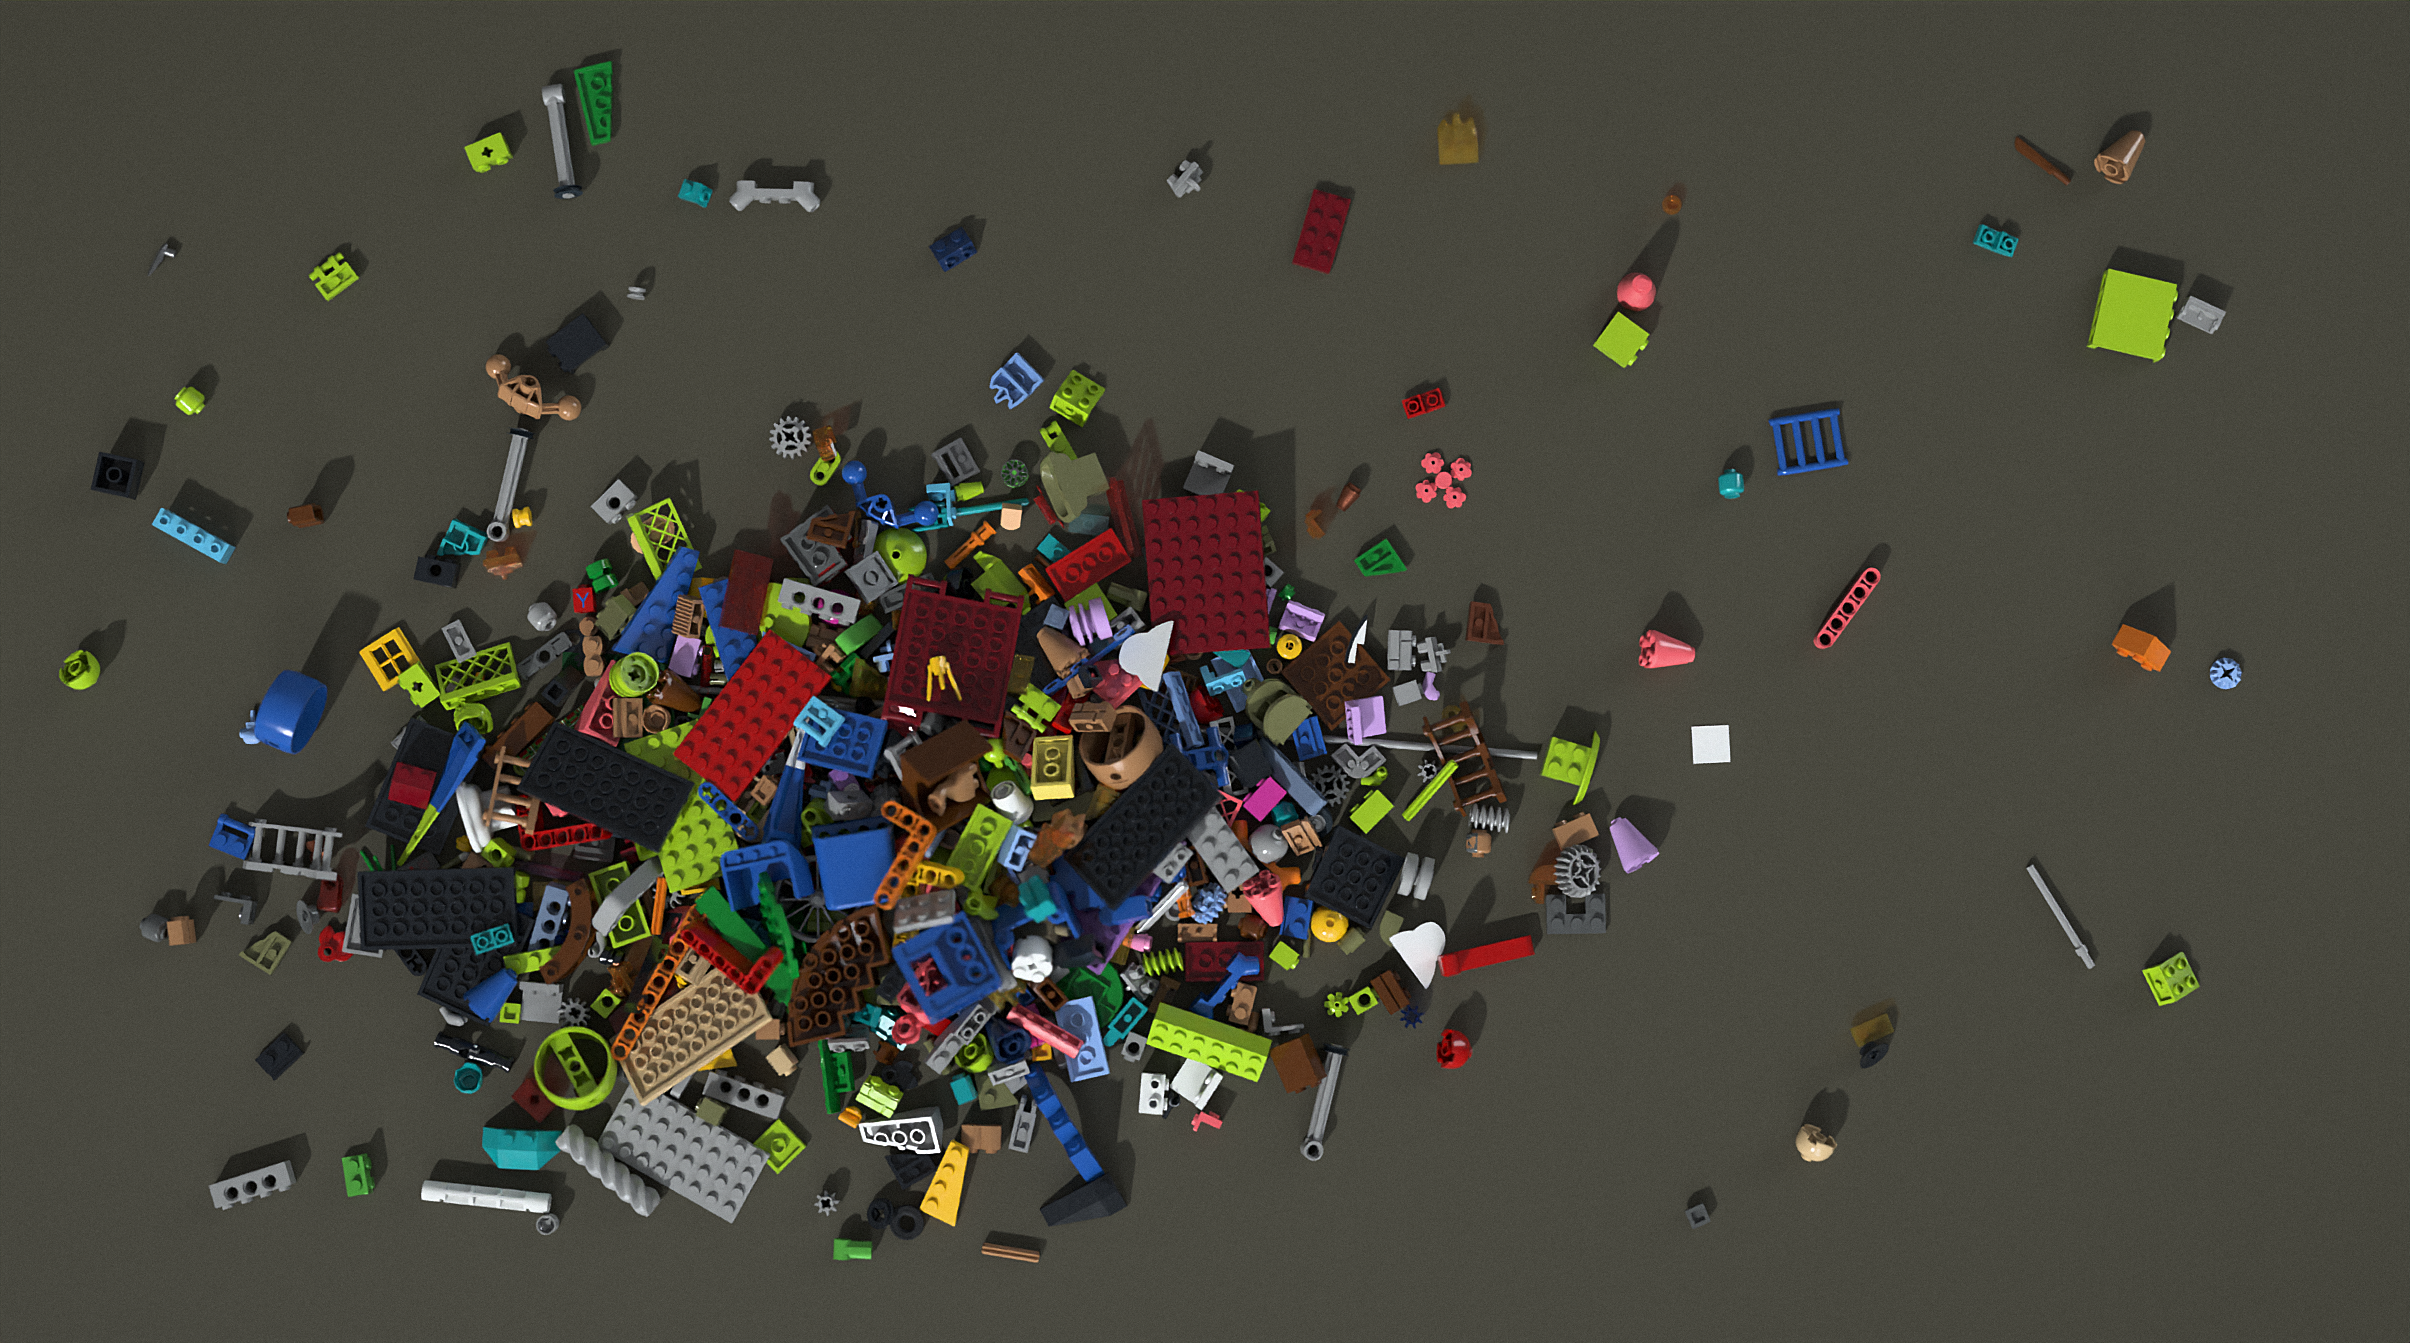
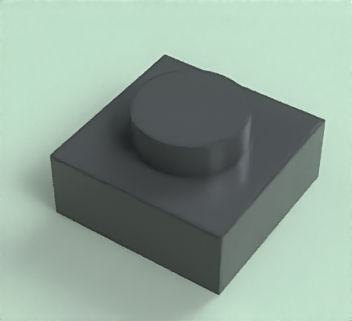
(1697, 1215)

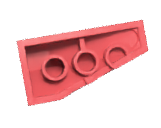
(597, 715)

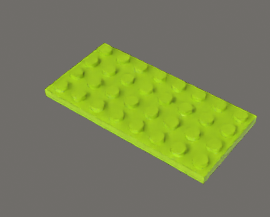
(700, 834)

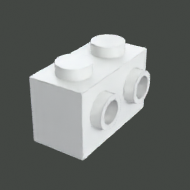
(1152, 1093)

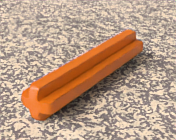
(659, 905)

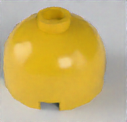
(1328, 924)

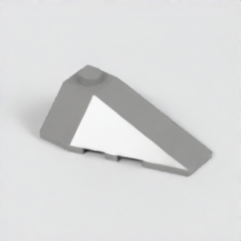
(912, 1130)

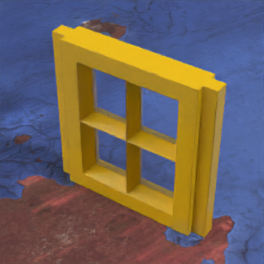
(376, 668)

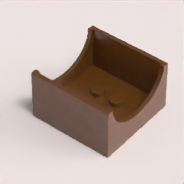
(930, 765)

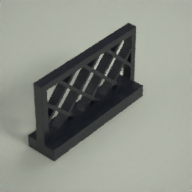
(1084, 774)

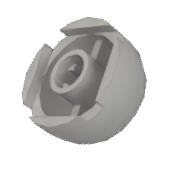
(1268, 843)

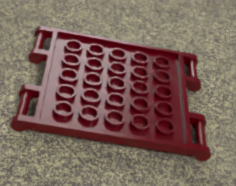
(975, 641)

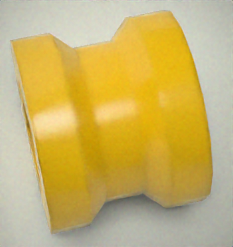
(522, 517)

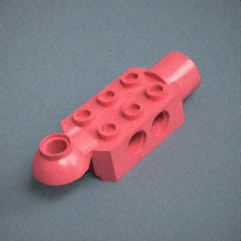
(908, 1027)

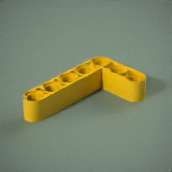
(919, 882)

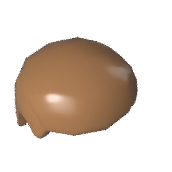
(656, 718)

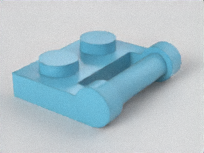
(823, 716)

